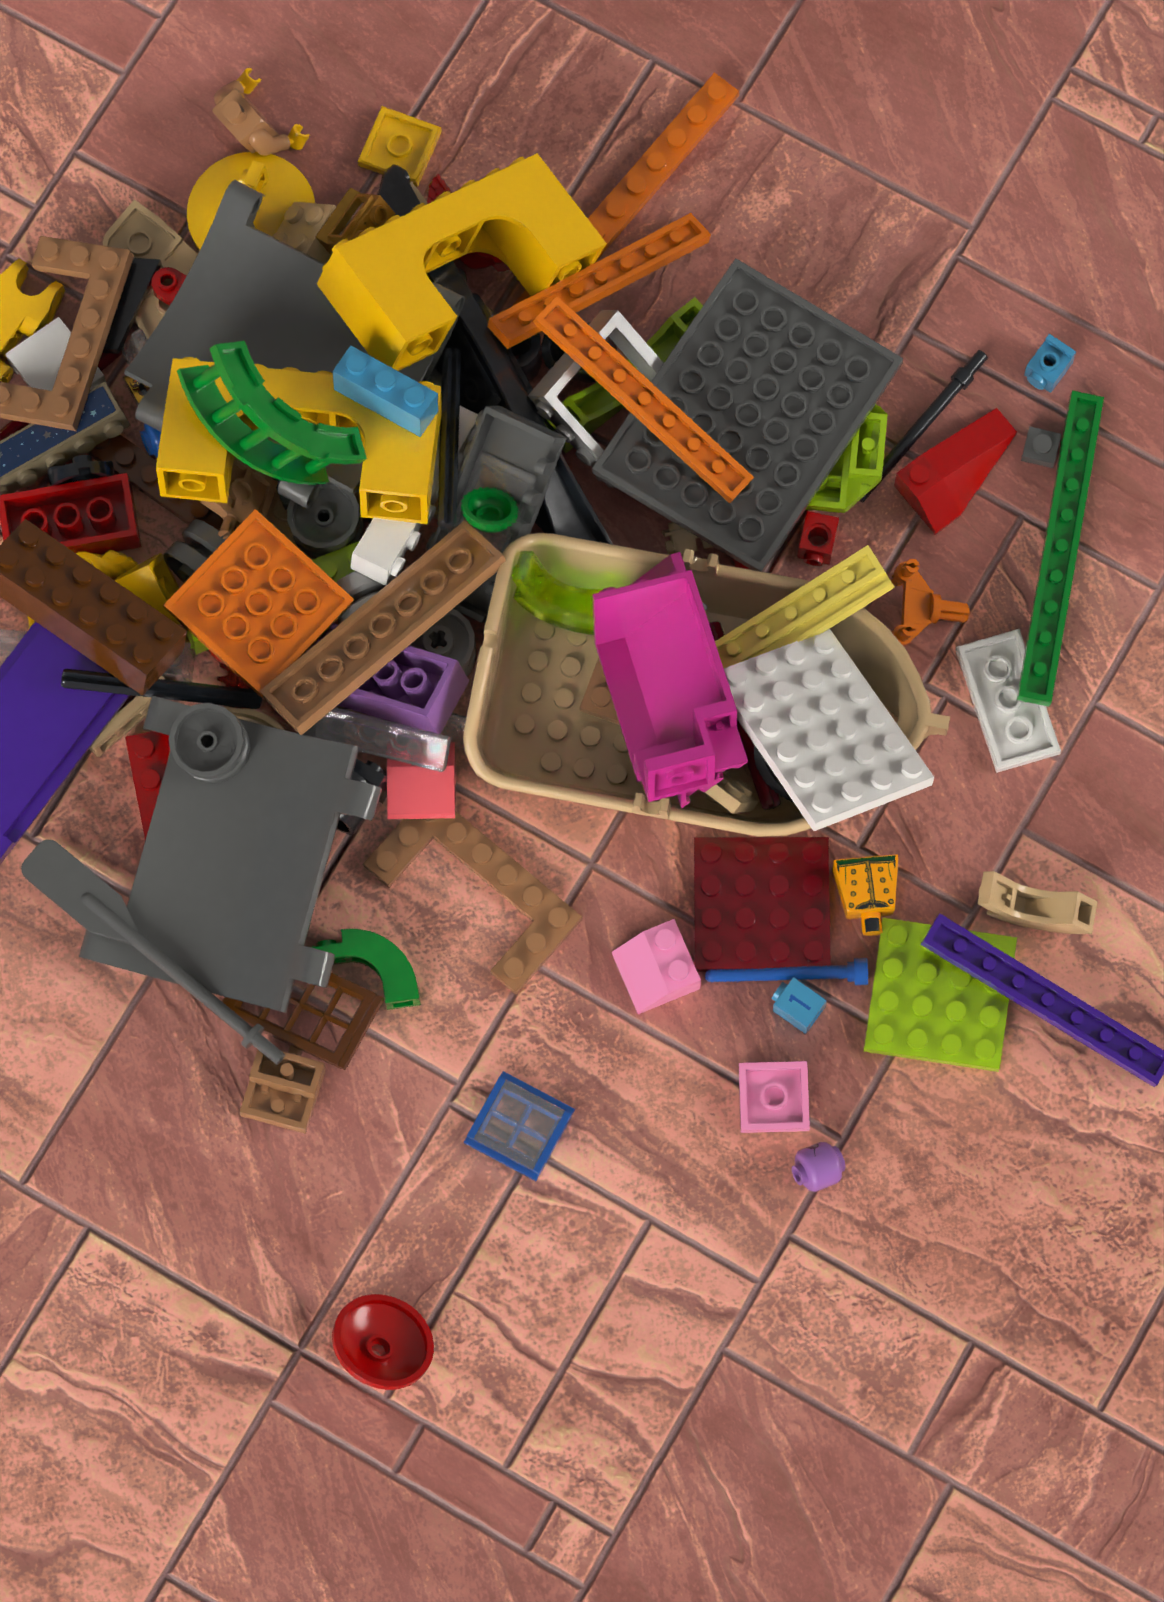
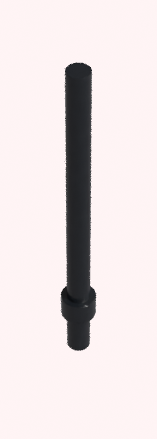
(960, 380)

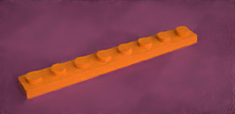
(603, 277)
(643, 399)

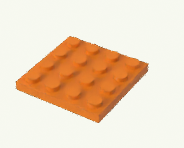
(258, 602)

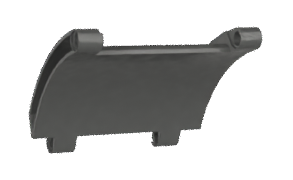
(259, 294)
(240, 865)

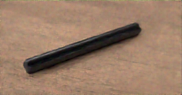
(449, 438)
(164, 689)

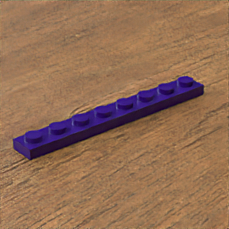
(1045, 999)

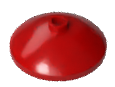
(393, 1331)

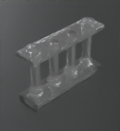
(391, 738)

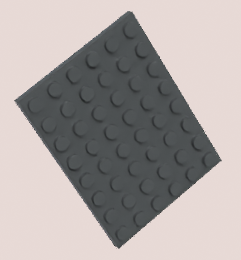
(775, 391)

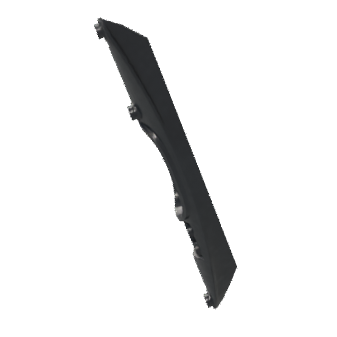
(495, 378)

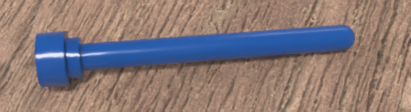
(854, 971)

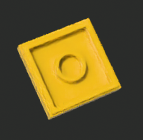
(401, 142)

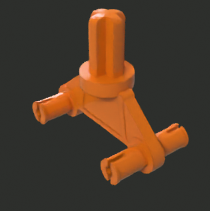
(920, 603)

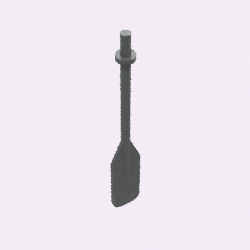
(106, 914)

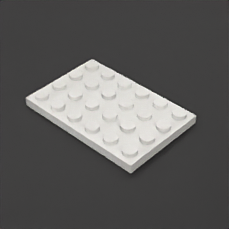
(824, 730)

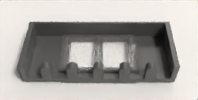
(511, 457)

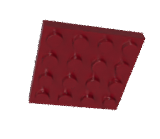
(761, 902)

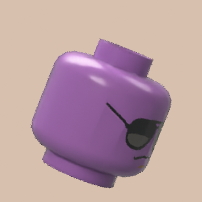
(818, 1166)

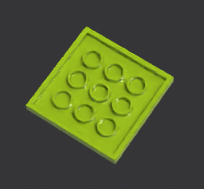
(932, 1007)

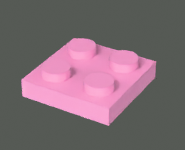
(774, 1097)

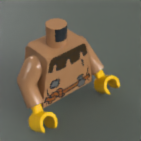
(248, 123)

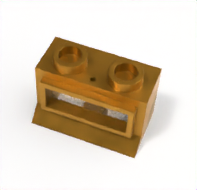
(352, 217)

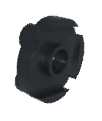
(80, 469)

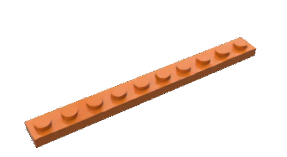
(660, 160)

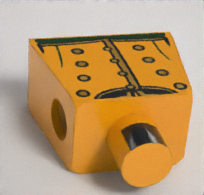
(867, 889)

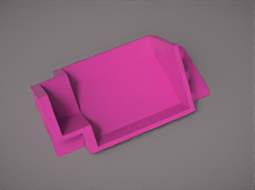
(667, 682)

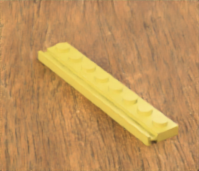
(809, 609)

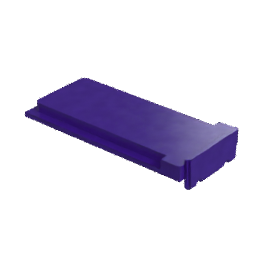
(43, 727)

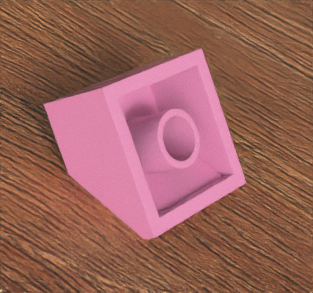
(656, 967)

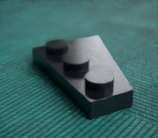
(133, 293)

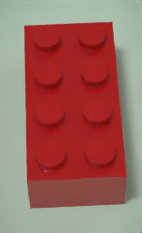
(80, 514)

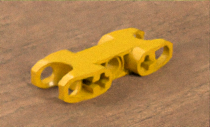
(22, 313)

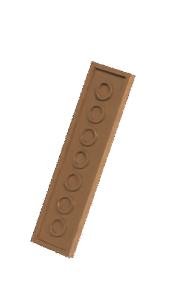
(383, 627)

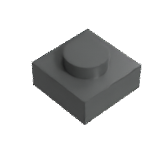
(1041, 447)

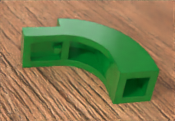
(383, 958)

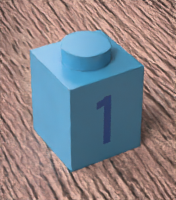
(798, 1004)

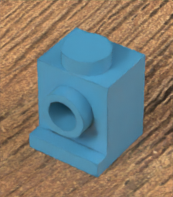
(1056, 353)

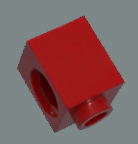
(818, 525)

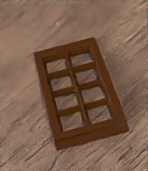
(354, 1030)

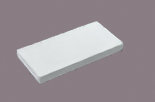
(1012, 728)

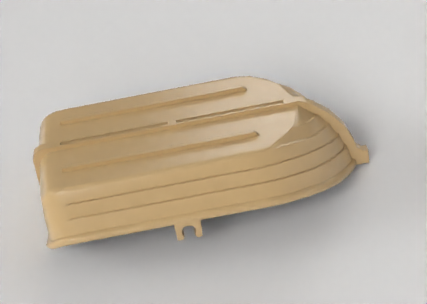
(532, 677)

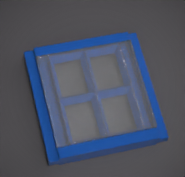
(519, 1126)

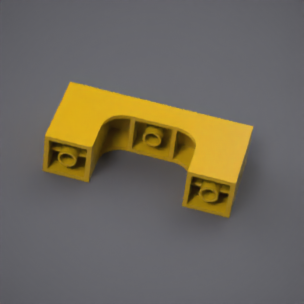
(511, 213)
(394, 476)

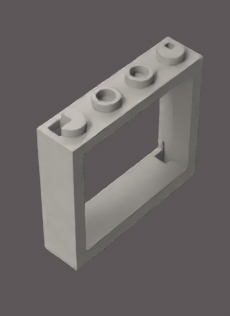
(620, 331)

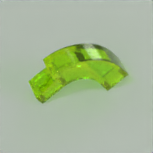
(550, 598)

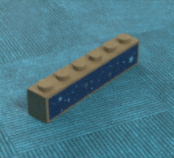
(38, 447)

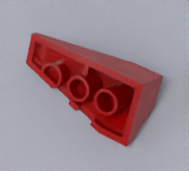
(951, 472)

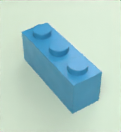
(385, 391)

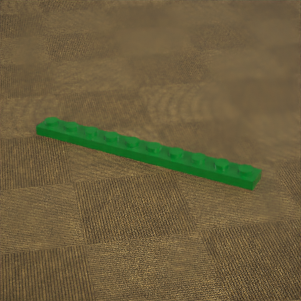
(1060, 549)

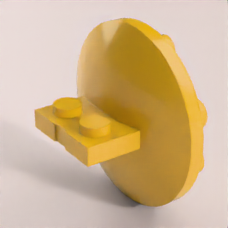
(266, 174)

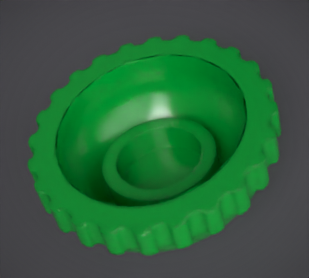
(489, 509)

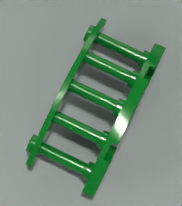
(304, 445)

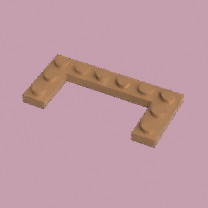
(107, 274)
(550, 915)

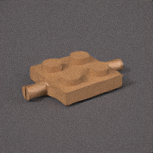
(247, 492)

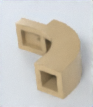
(1036, 908)

